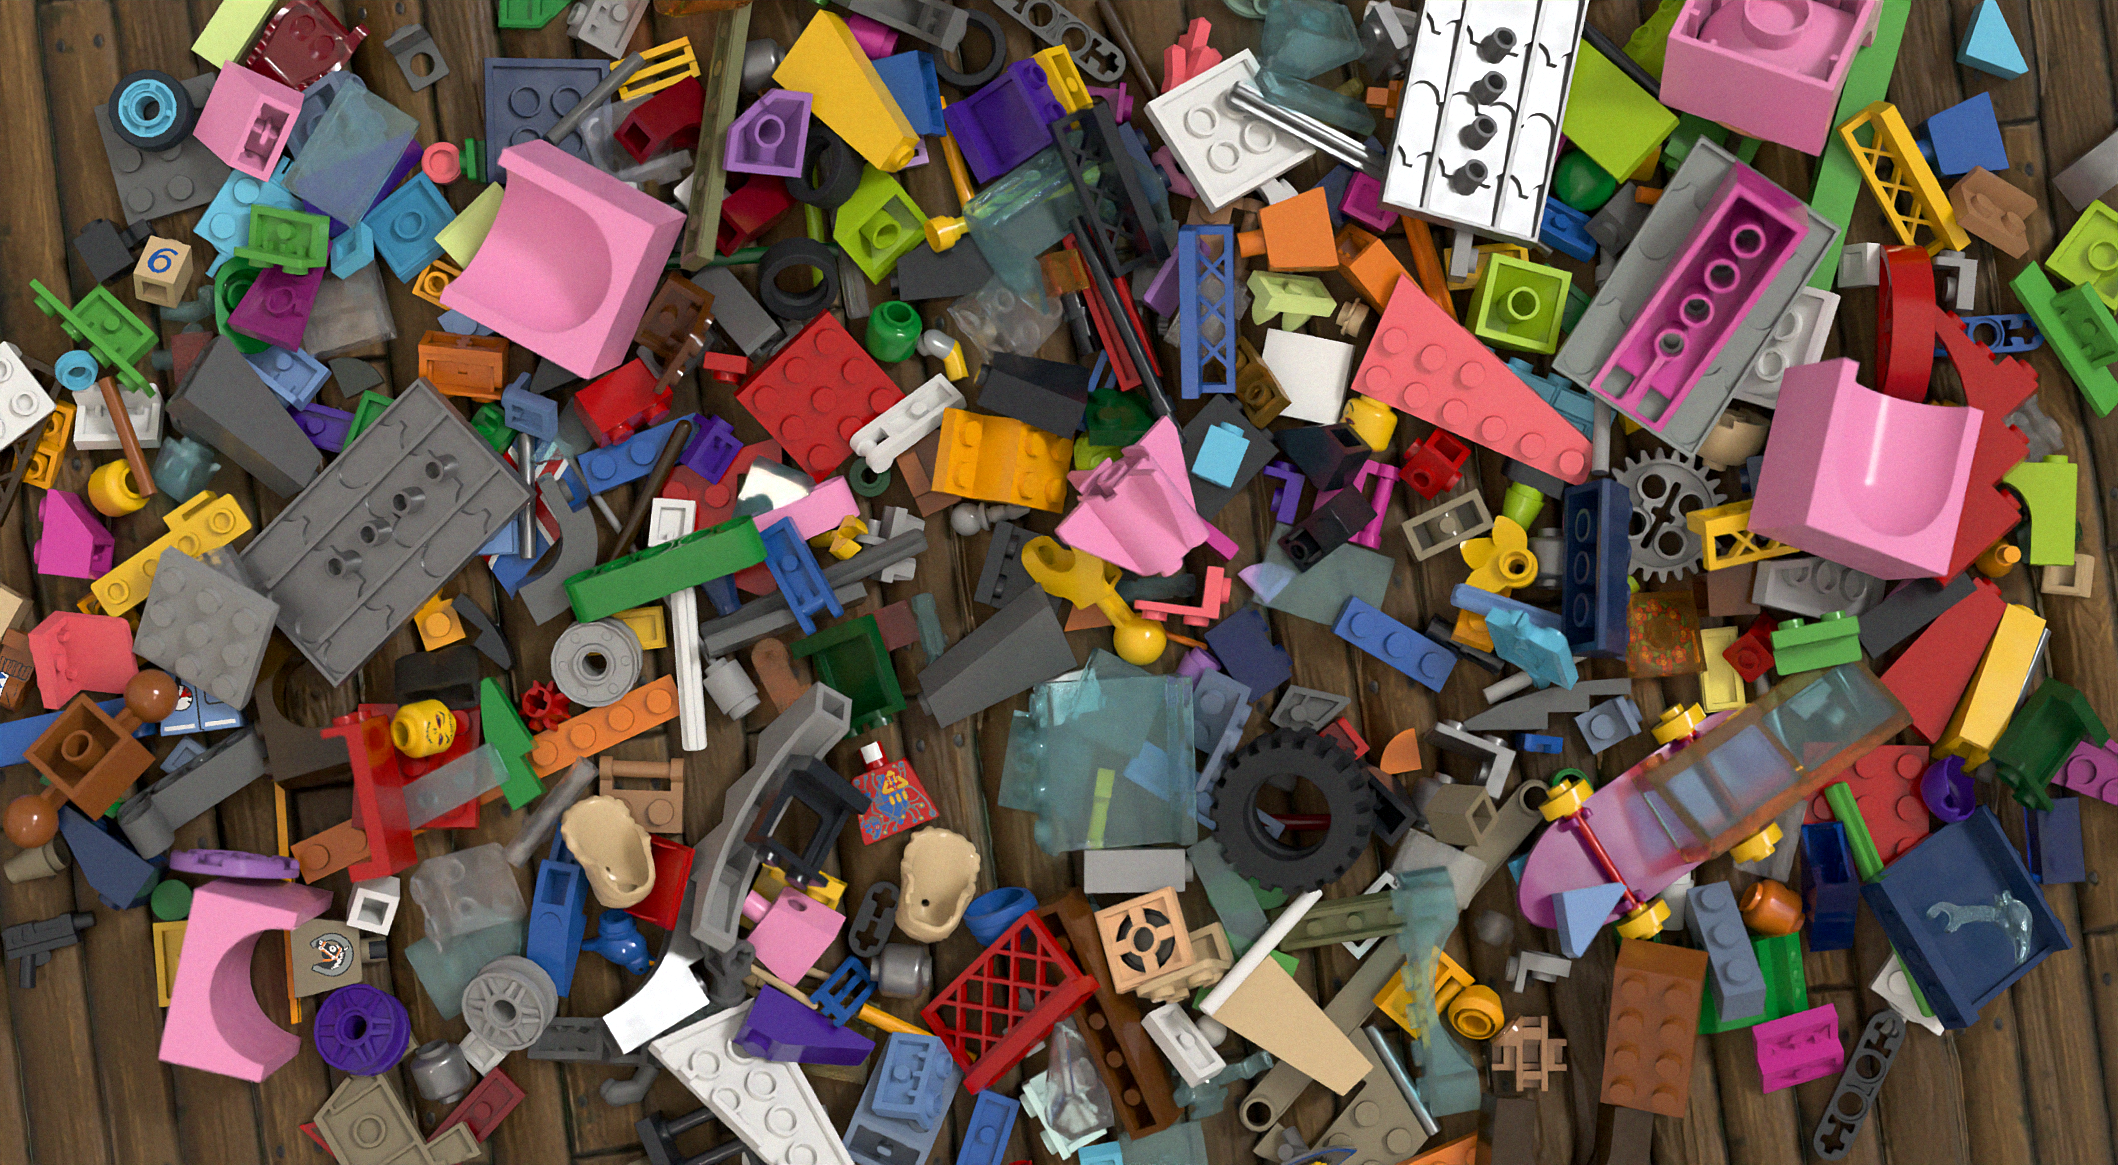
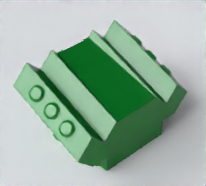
(1783, 975)

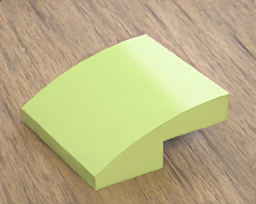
(470, 228)

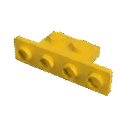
(205, 531)

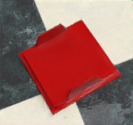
(672, 871)

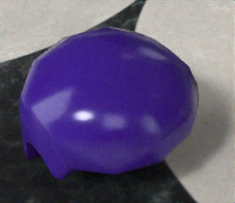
(1948, 790)

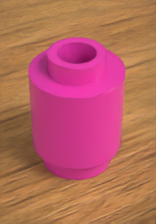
(873, 36)

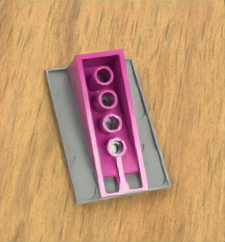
(1696, 296)

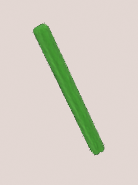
(1866, 860)

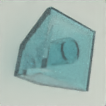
(1309, 37)

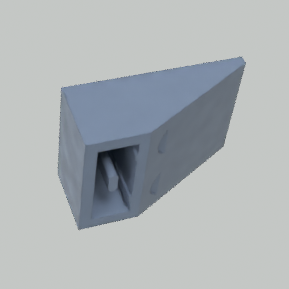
(891, 1139)

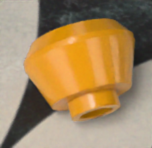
(1477, 1012)

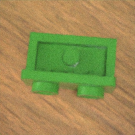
(286, 238)
(1816, 645)

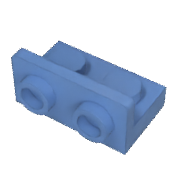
(913, 1078)

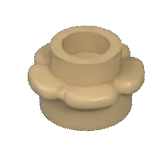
(1353, 317)

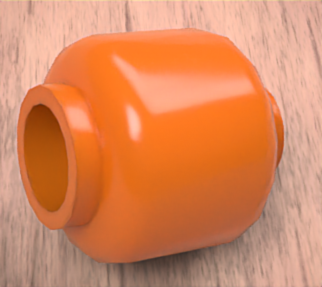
(1771, 908)

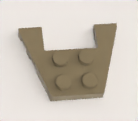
(1372, 1121)
(373, 1127)

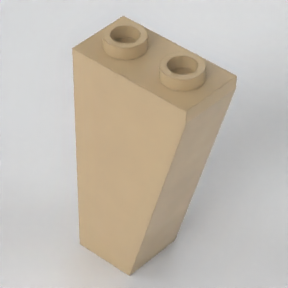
(1290, 1025)

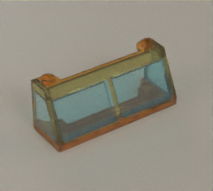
(1768, 756)

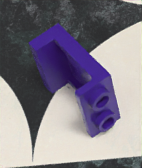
(1006, 121)

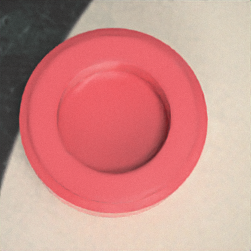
(442, 163)

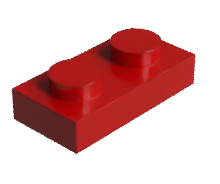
(728, 368)

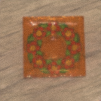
(1663, 635)

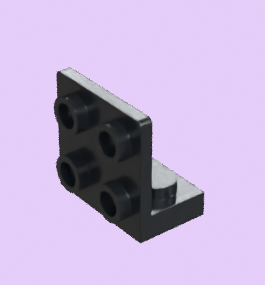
(1003, 570)

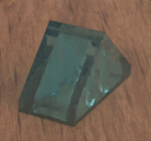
(771, 487)

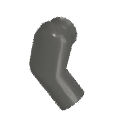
(629, 1091)

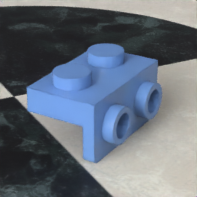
(289, 375)

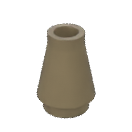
(39, 862)

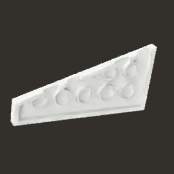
(755, 1097)

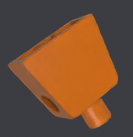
(1293, 235)

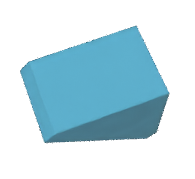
(1990, 44)

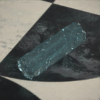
(1157, 588)
(928, 626)

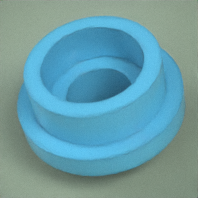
(78, 378)

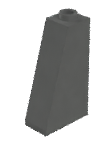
(243, 419)
(997, 660)

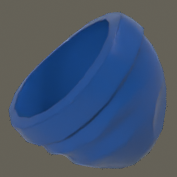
(996, 912)

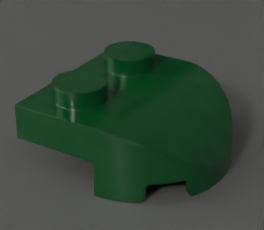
(1116, 417)

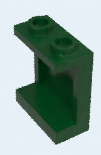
(857, 665)
(2043, 740)

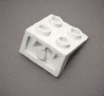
(21, 397)

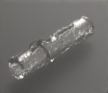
(540, 824)

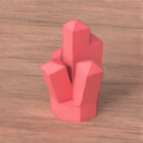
(1190, 56)

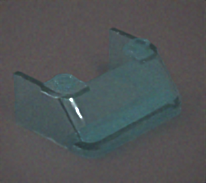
(1032, 212)

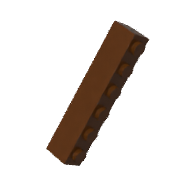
(1111, 1021)

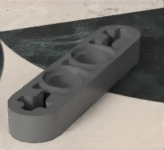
(1054, 31)

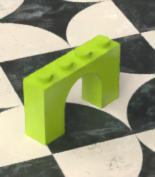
(2051, 500)

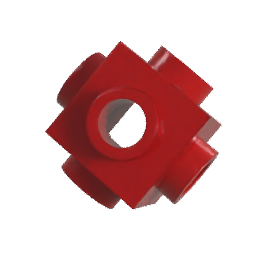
(1434, 463)

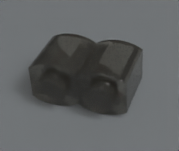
(448, 676)

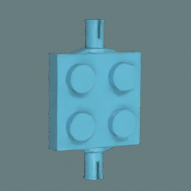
(228, 215)
(1535, 650)

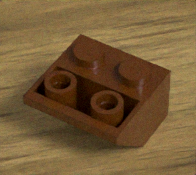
(1726, 589)

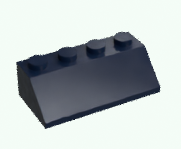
(1596, 569)

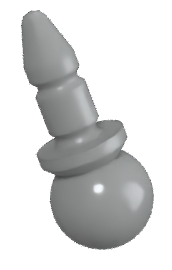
(969, 518)

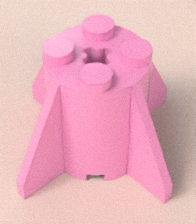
(1138, 507)

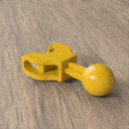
(1090, 581)

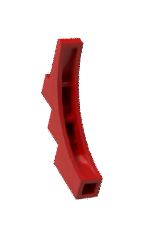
(1999, 449)

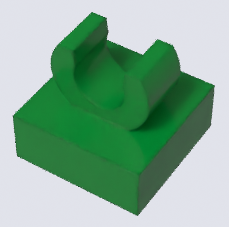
(491, 425)

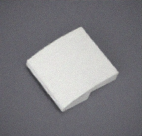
(1311, 373)

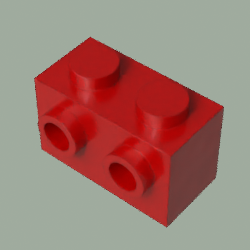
(621, 404)

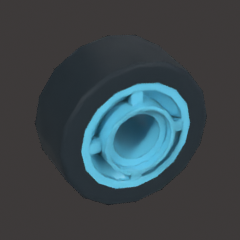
(132, 96)

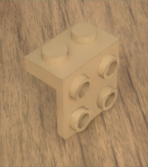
(1212, 964)

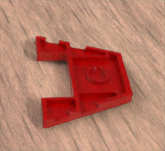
(718, 502)

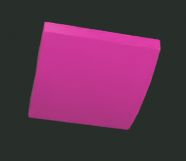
(1797, 1048)

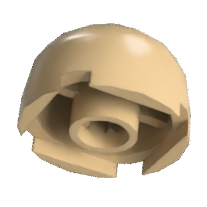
(1734, 439)

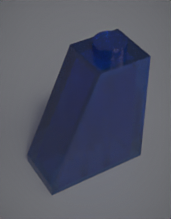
(1828, 886)

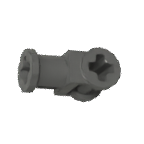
(728, 972)

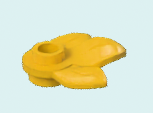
(1496, 555)

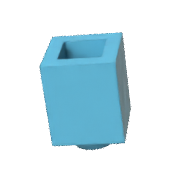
(1220, 455)

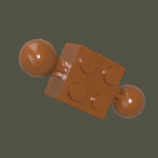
(89, 757)

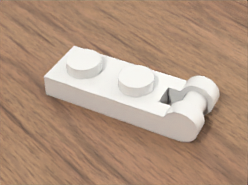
(906, 423)

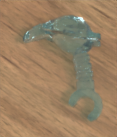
(2007, 914)
(1207, 1095)

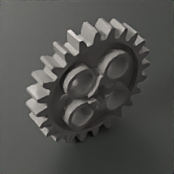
(1691, 484)

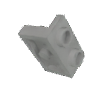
(606, 23)

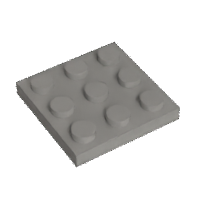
(205, 628)

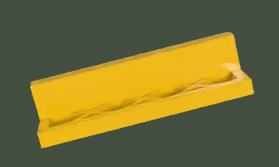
(1913, 170)
(1730, 519)

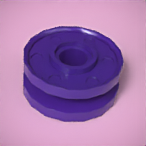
(341, 1019)

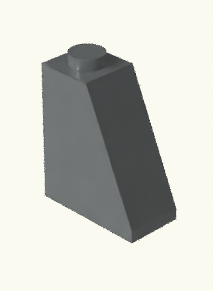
(738, 312)

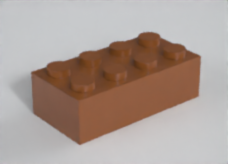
(1653, 1027)

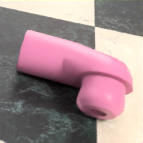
(1179, 181)

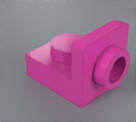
(1361, 203)

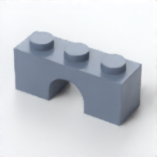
(1733, 969)

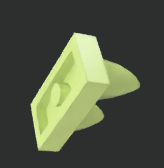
(1292, 294)

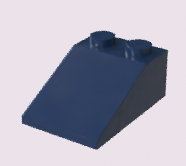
(111, 859)

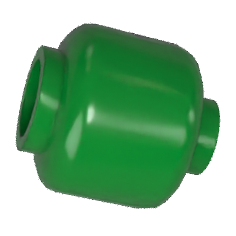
(892, 331)

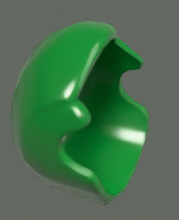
(1581, 181)

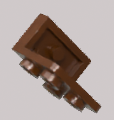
(675, 326)

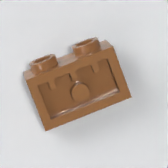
(1992, 210)

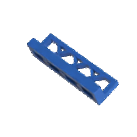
(1191, 314)

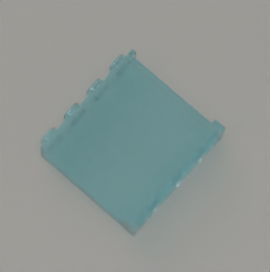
(1114, 762)

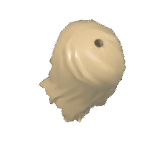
(610, 850)
(944, 872)

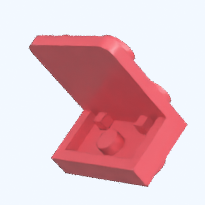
(1215, 592)
(81, 654)

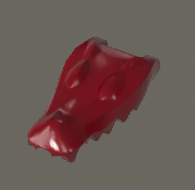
(304, 45)

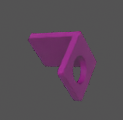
(1119, 103)

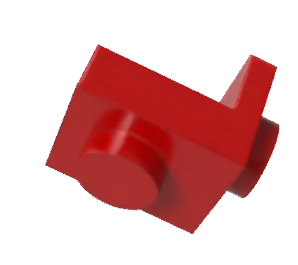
(1753, 652)

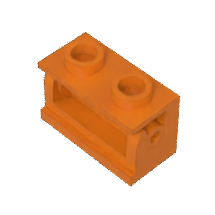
(465, 364)

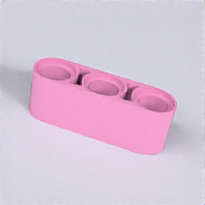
(816, 512)

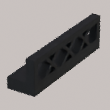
(1122, 184)

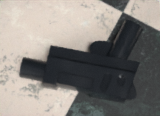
(36, 938)

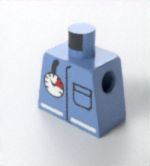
(200, 712)

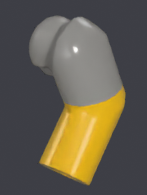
(946, 348)

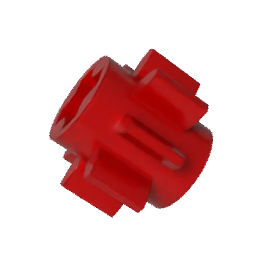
(534, 703)

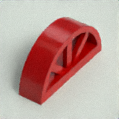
(1904, 323)

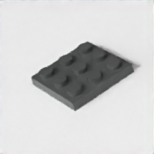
(166, 181)

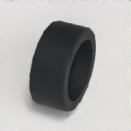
(990, 72)
(844, 175)
(791, 252)

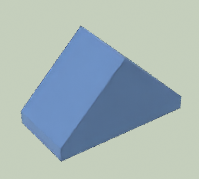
(1582, 913)

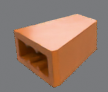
(1368, 266)

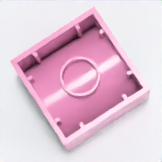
(212, 1007)

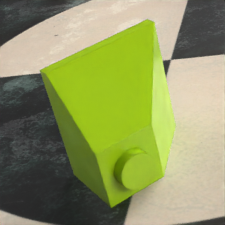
(878, 224)
(1518, 305)

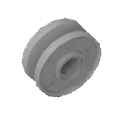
(589, 684)
(510, 1002)

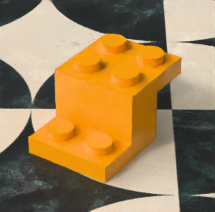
(1001, 461)

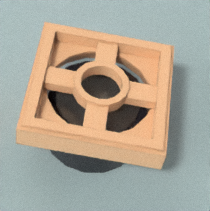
(1149, 941)

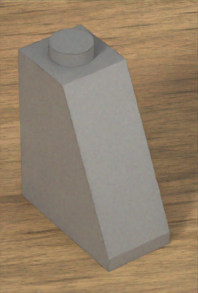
(1136, 869)

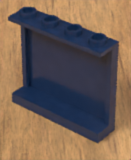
(1964, 867)

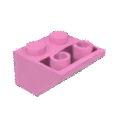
(248, 119)

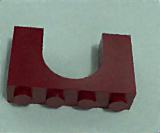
(675, 121)

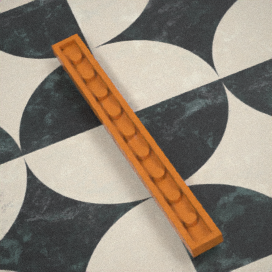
(576, 737)

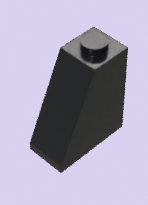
(942, 275)
(1034, 391)

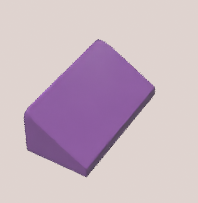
(1164, 293)

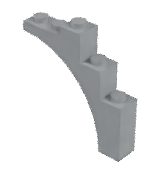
(722, 860)

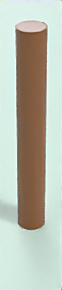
(127, 437)

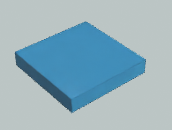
(407, 226)

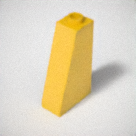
(848, 92)
(1992, 689)

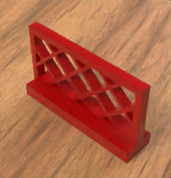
(1021, 1035)

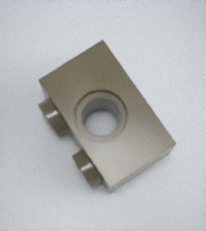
(1445, 526)

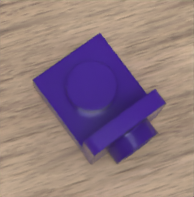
(711, 448)
(1285, 500)

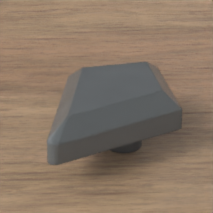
(1307, 708)

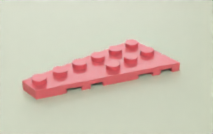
(1451, 379)

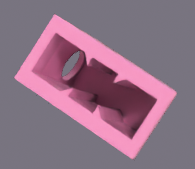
(790, 931)

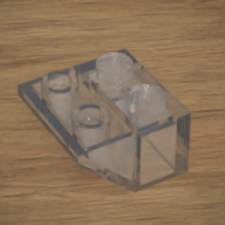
(348, 313)

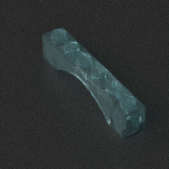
(1428, 916)

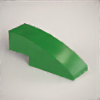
(512, 742)

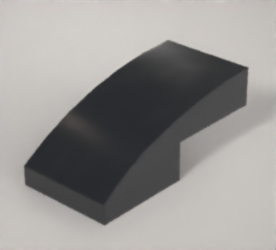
(492, 639)

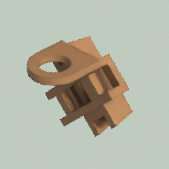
(1521, 1051)

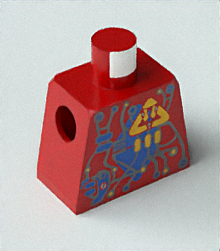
(895, 793)

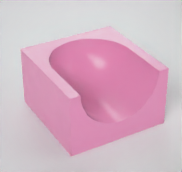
(1766, 63)
(567, 260)
(1863, 474)

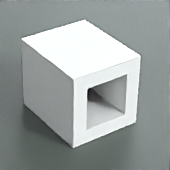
(373, 904)

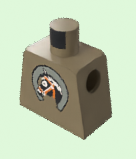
(331, 955)

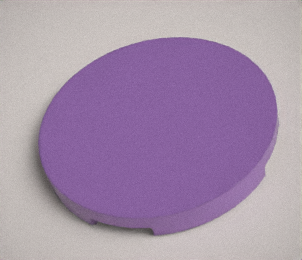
(234, 863)

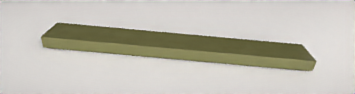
(717, 116)

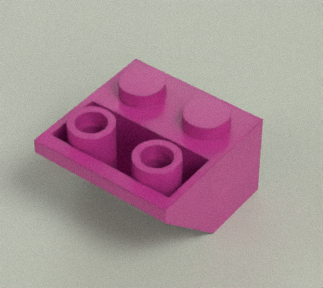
(72, 538)

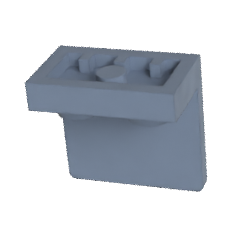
(1218, 720)

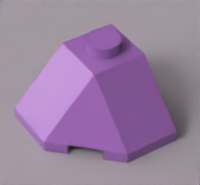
(770, 135)

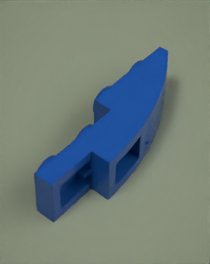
(557, 915)

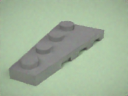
(1816, 587)

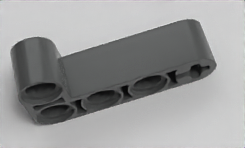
(190, 790)

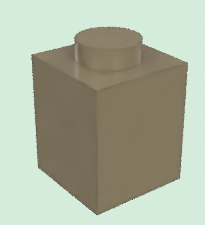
(1461, 814)

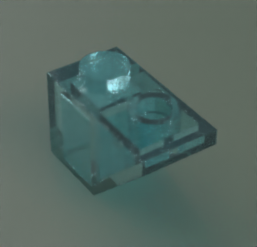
(184, 468)

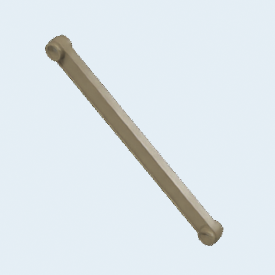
(1354, 999)

